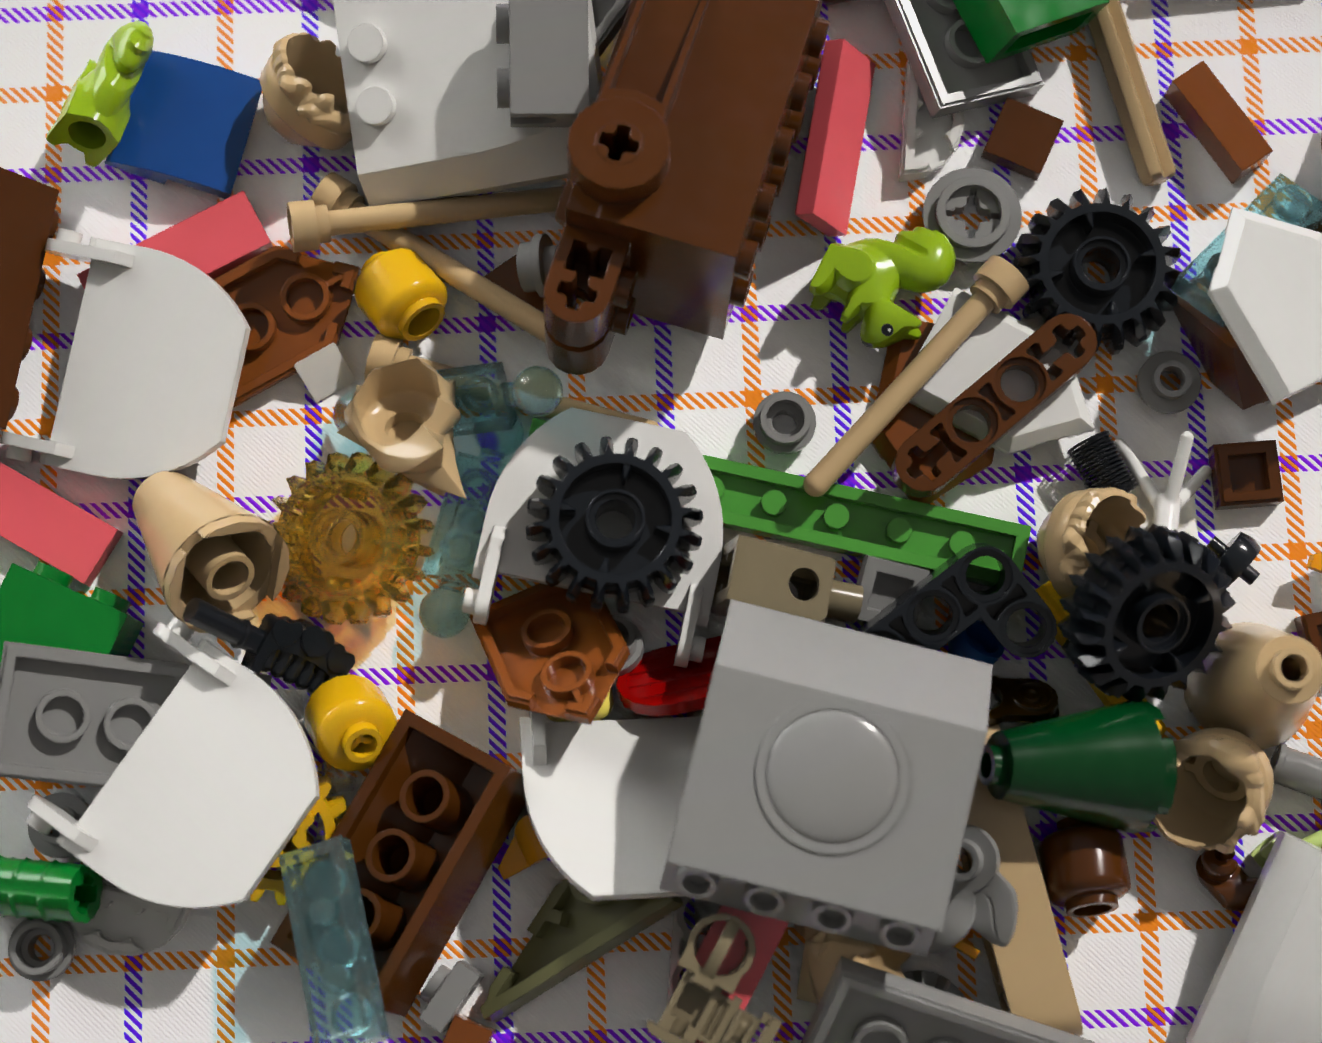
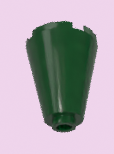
(1087, 766)

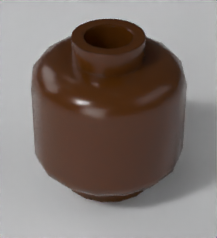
(1084, 868)

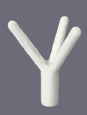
(1167, 504)

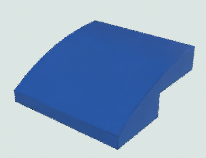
(188, 124)

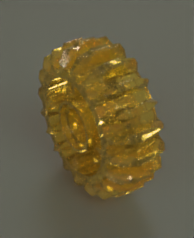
(385, 544)

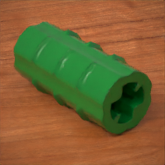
(49, 890)

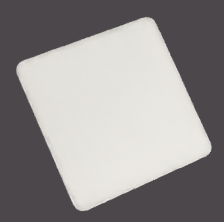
(324, 372)

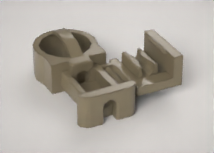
(697, 1004)

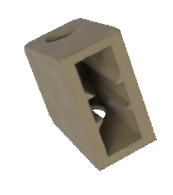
(761, 573)

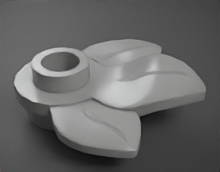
(979, 897)

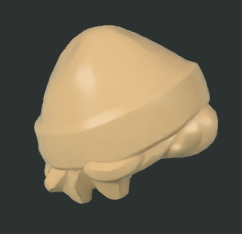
(306, 92)
(1080, 527)
(1218, 790)

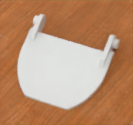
(145, 368)
(508, 552)
(200, 792)
(607, 798)

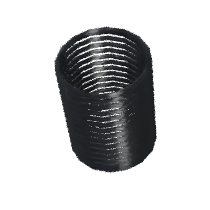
(1103, 461)

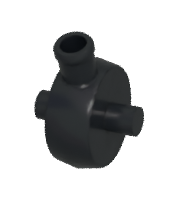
(1237, 556)

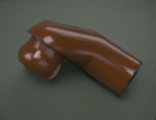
(1224, 879)

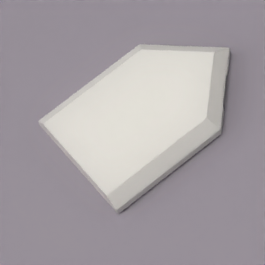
(1272, 299)
(999, 334)

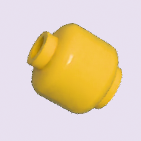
(401, 294)
(349, 722)

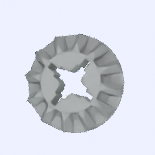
(993, 200)

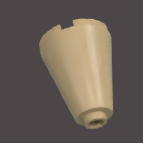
(207, 547)
(1257, 684)

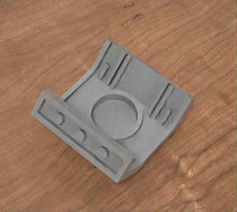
(831, 779)

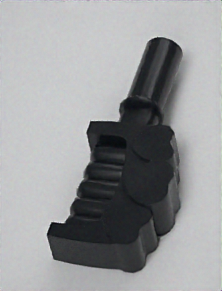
(284, 646)

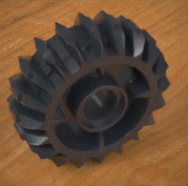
(1118, 242)
(604, 563)
(1146, 613)

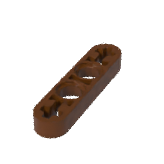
(991, 402)

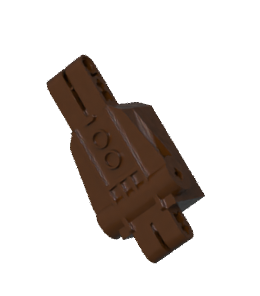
(678, 169)

